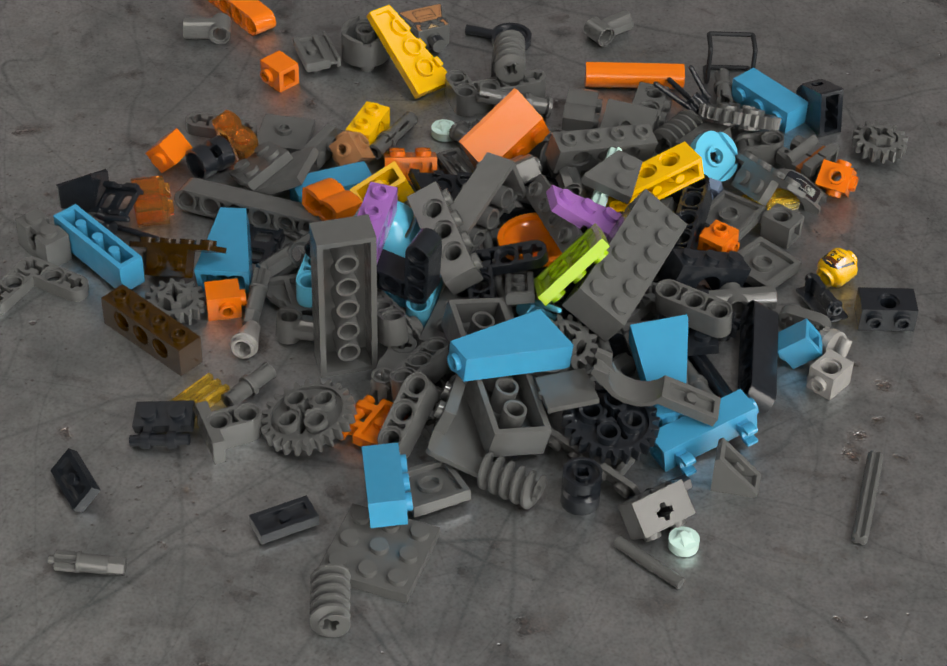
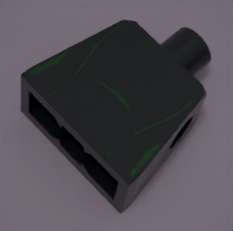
(824, 106)

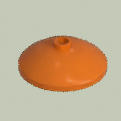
(527, 228)

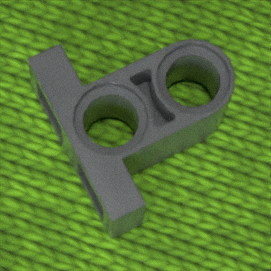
(228, 427)

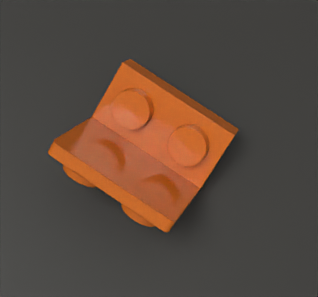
(420, 159)

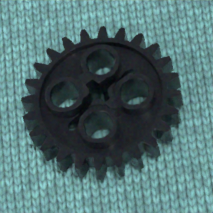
(611, 428)

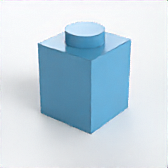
(799, 343)

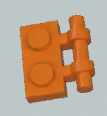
(367, 432)

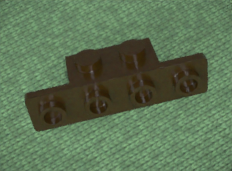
(172, 258)

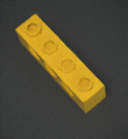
(665, 174)

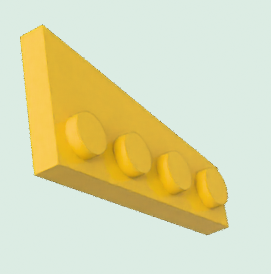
(414, 62)

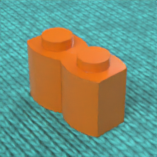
(330, 200)

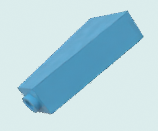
(231, 232)
(511, 348)
(661, 350)

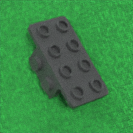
(454, 432)

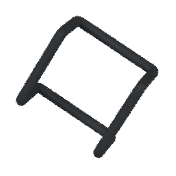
(707, 68)

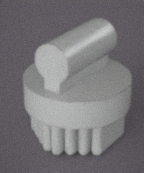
(835, 340)

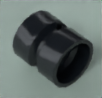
(210, 157)
(581, 486)

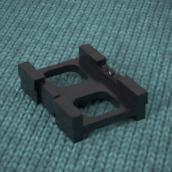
(120, 192)
(268, 248)

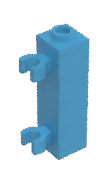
(688, 438)

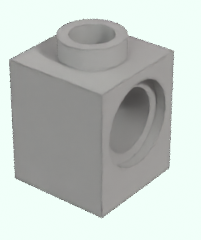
(829, 374)

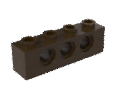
(152, 330)

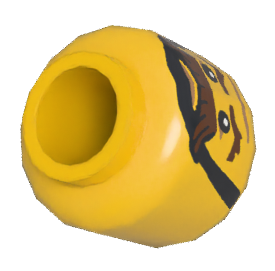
(837, 267)

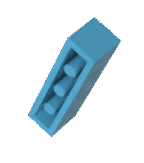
(101, 248)

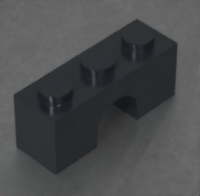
(715, 267)

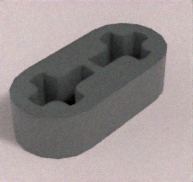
(798, 314)

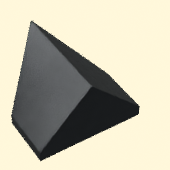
(82, 191)

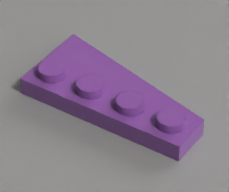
(581, 210)

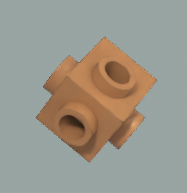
(351, 148)

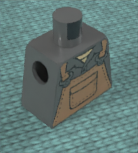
(429, 25)

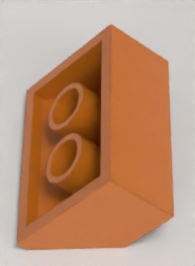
(506, 130)

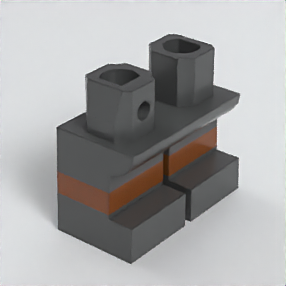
(806, 156)

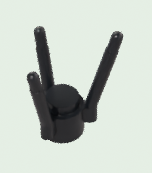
(692, 102)
(108, 222)

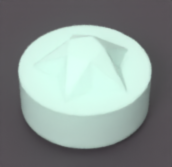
(440, 130)
(683, 541)

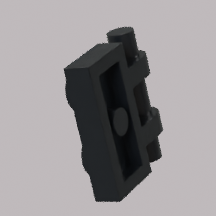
(159, 417)

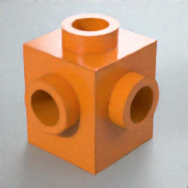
(830, 172)
(719, 238)

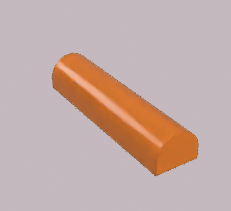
(631, 74)

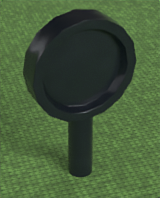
(492, 33)

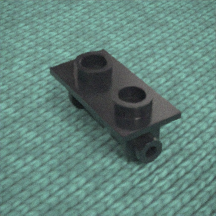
(821, 299)

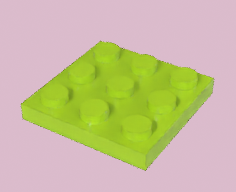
(571, 265)

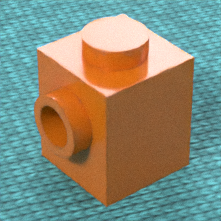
(279, 71)
(168, 150)
(224, 299)

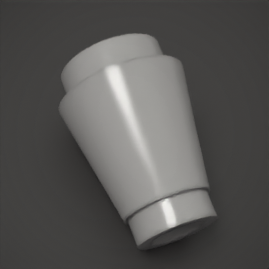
(246, 340)

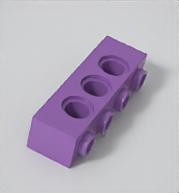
(381, 206)

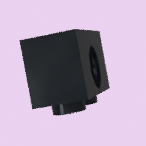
(886, 309)

